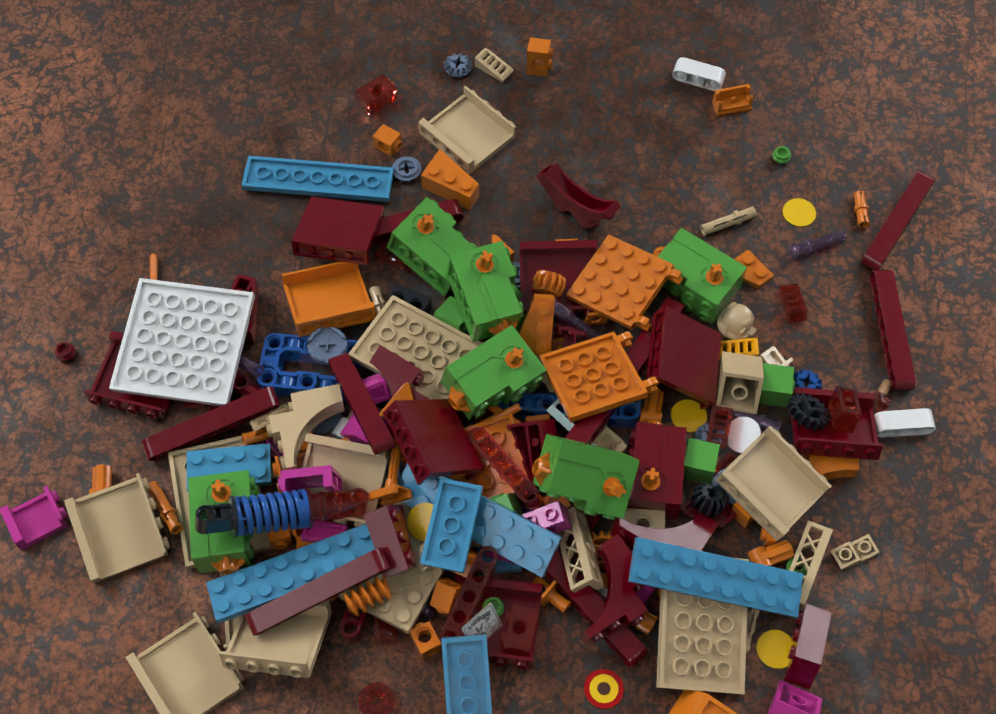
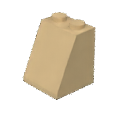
(740, 382)

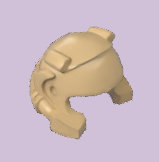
(736, 322)

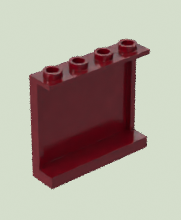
(337, 230)
(561, 257)
(685, 355)
(134, 404)
(432, 439)
(832, 443)
(509, 593)

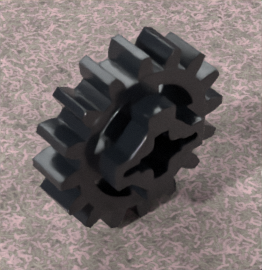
(808, 411)

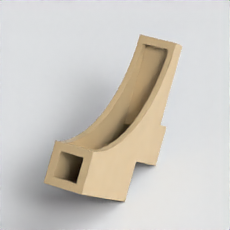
(306, 412)

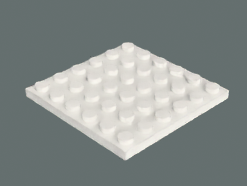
(182, 342)

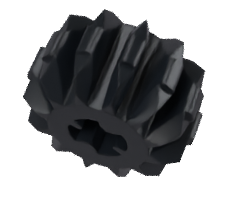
(709, 499)

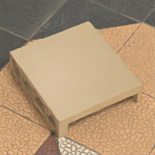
(468, 131)
(355, 464)
(773, 483)
(117, 528)
(282, 650)
(186, 671)

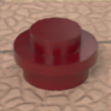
(64, 351)

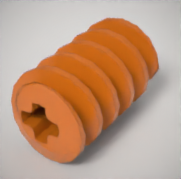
(367, 595)

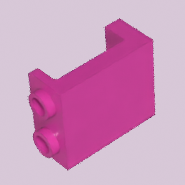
(310, 478)
(35, 519)

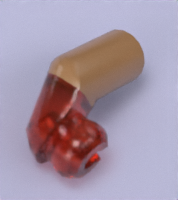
(882, 392)

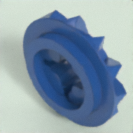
(814, 381)

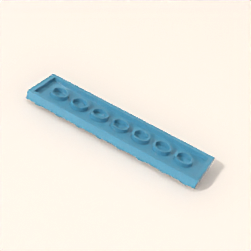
(318, 178)
(496, 526)
(715, 577)
(263, 582)

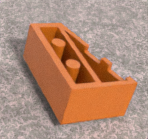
(450, 181)
(538, 324)

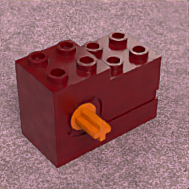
(660, 467)

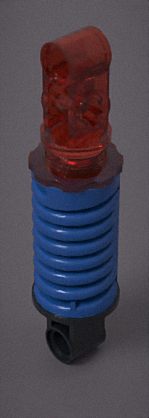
(279, 510)

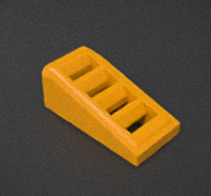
(741, 343)

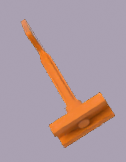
(393, 492)

